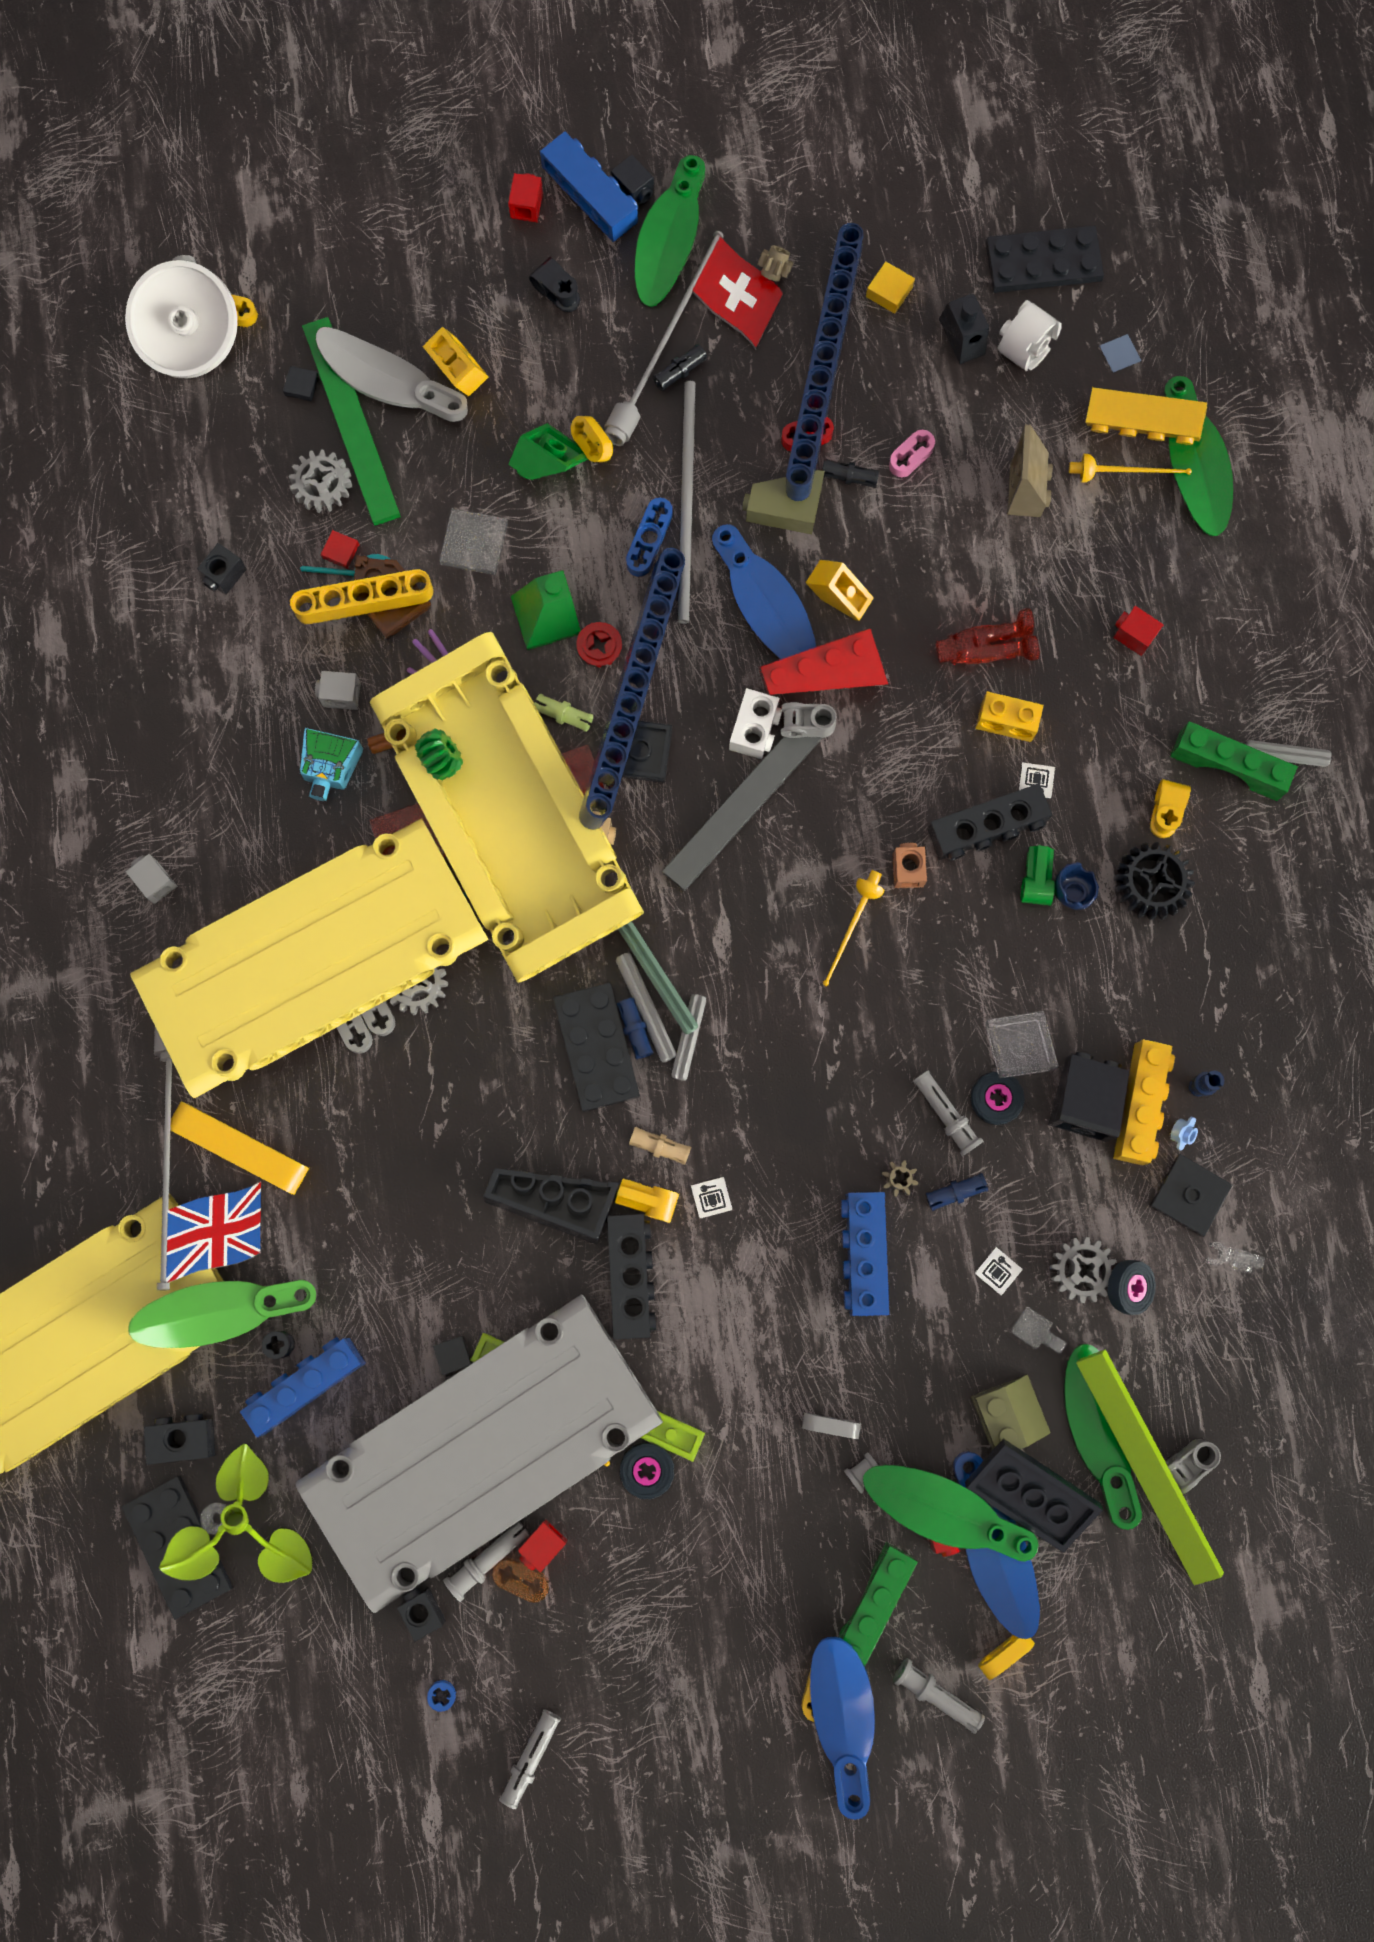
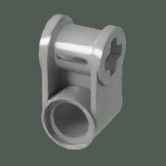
(805, 720)
(1190, 1467)

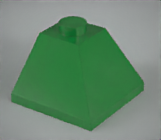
(545, 453)
(546, 610)

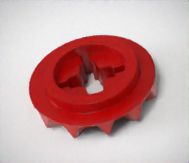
(602, 632)

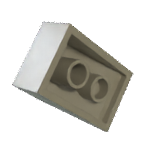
(1029, 476)

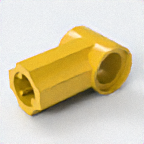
(654, 1201)

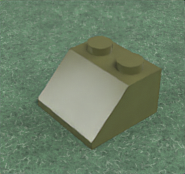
(1011, 1413)

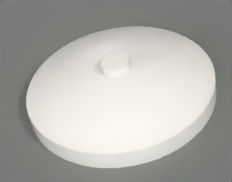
(181, 319)

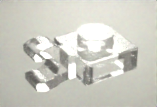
(1241, 1260)
(1034, 1329)

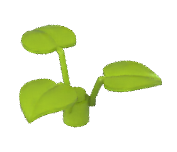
(191, 1551)

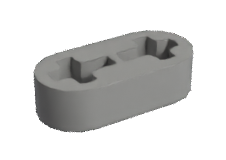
(371, 1019)
(347, 1035)
(831, 1425)

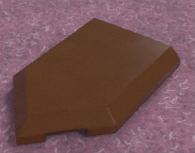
(391, 620)

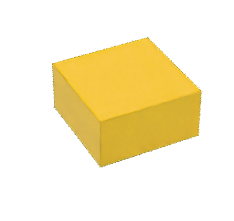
(890, 287)

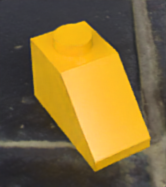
(839, 588)

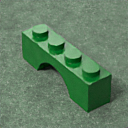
(1261, 771)
(881, 1595)

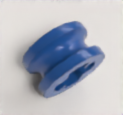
(439, 1706)

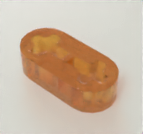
(517, 1587)

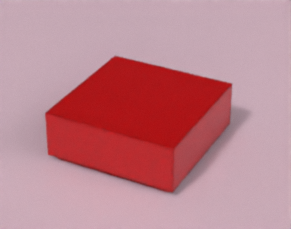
(340, 549)

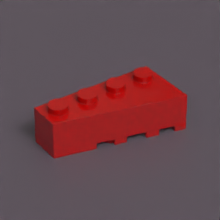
(833, 665)

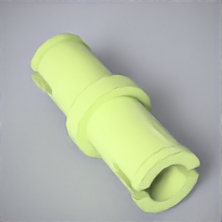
(563, 712)

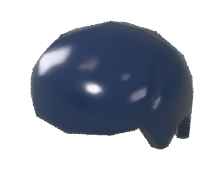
(1076, 886)

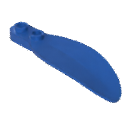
(764, 597)
(1003, 1582)
(844, 1719)

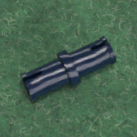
(635, 1028)
(1206, 1083)
(956, 1192)

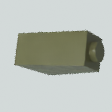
(772, 507)

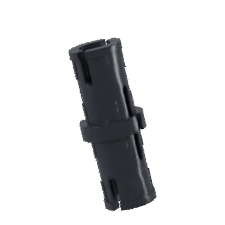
(680, 367)
(850, 473)

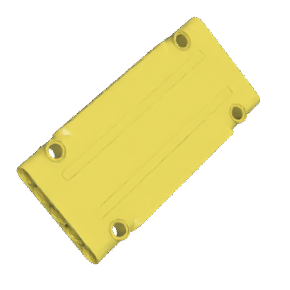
(508, 810)
(307, 957)
(69, 1337)

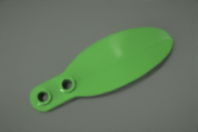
(214, 1312)

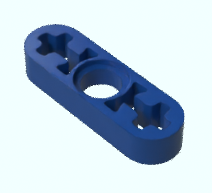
(647, 524)

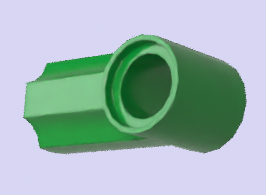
(1038, 884)

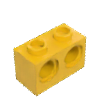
(455, 361)
(1009, 716)

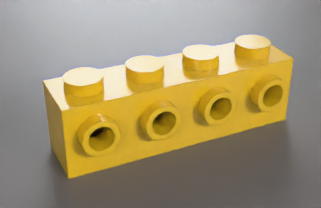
(1146, 415)
(1143, 1102)

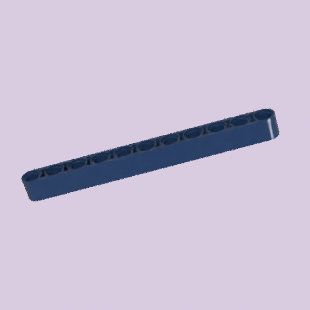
(843, 276)
(627, 695)

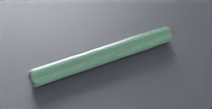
(658, 978)

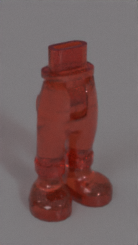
(973, 645)

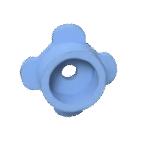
(1184, 1132)

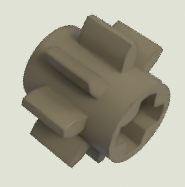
(775, 263)
(900, 1170)

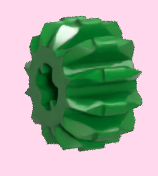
(438, 754)

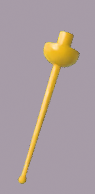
(1088, 468)
(869, 890)

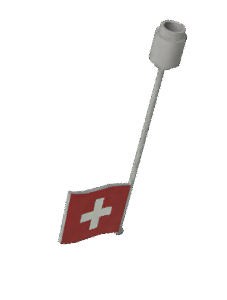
(731, 292)

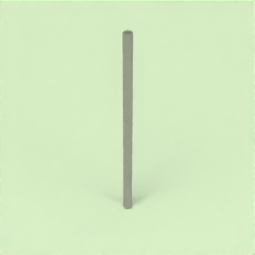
(686, 500)

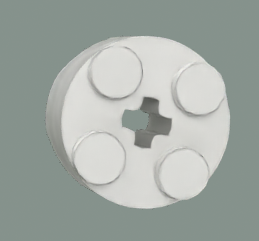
(1028, 336)

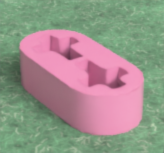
(916, 458)

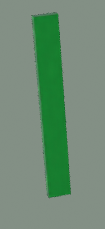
(355, 434)

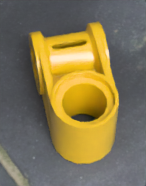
(1169, 804)

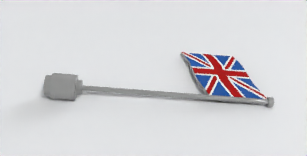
(209, 1229)

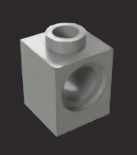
(338, 690)
(151, 878)

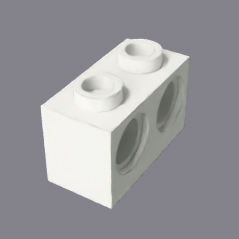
(749, 722)

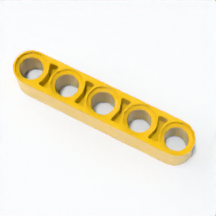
(350, 590)
(238, 1148)

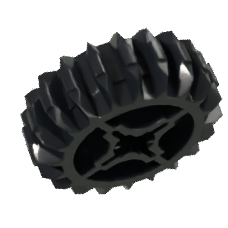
(1176, 887)

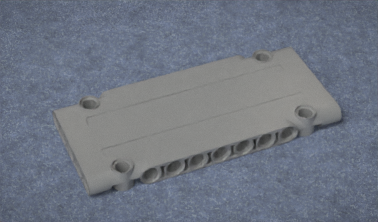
(477, 1453)

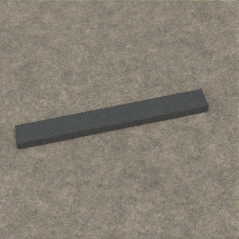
(739, 808)

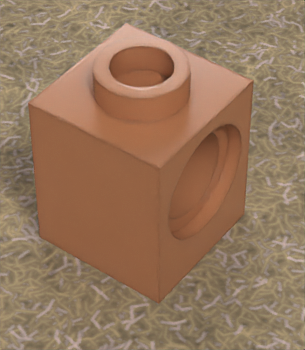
(909, 879)

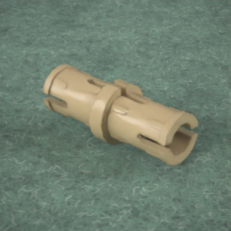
(660, 1145)

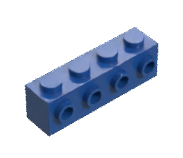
(589, 186)
(866, 1254)
(302, 1387)

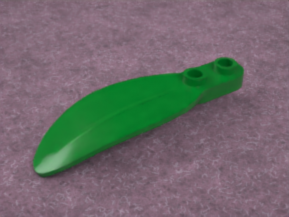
(669, 233)
(1210, 484)
(1098, 1443)
(944, 1511)

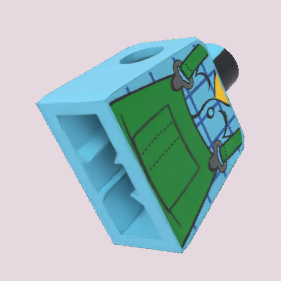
(328, 761)

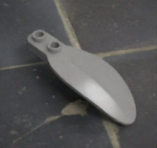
(387, 376)

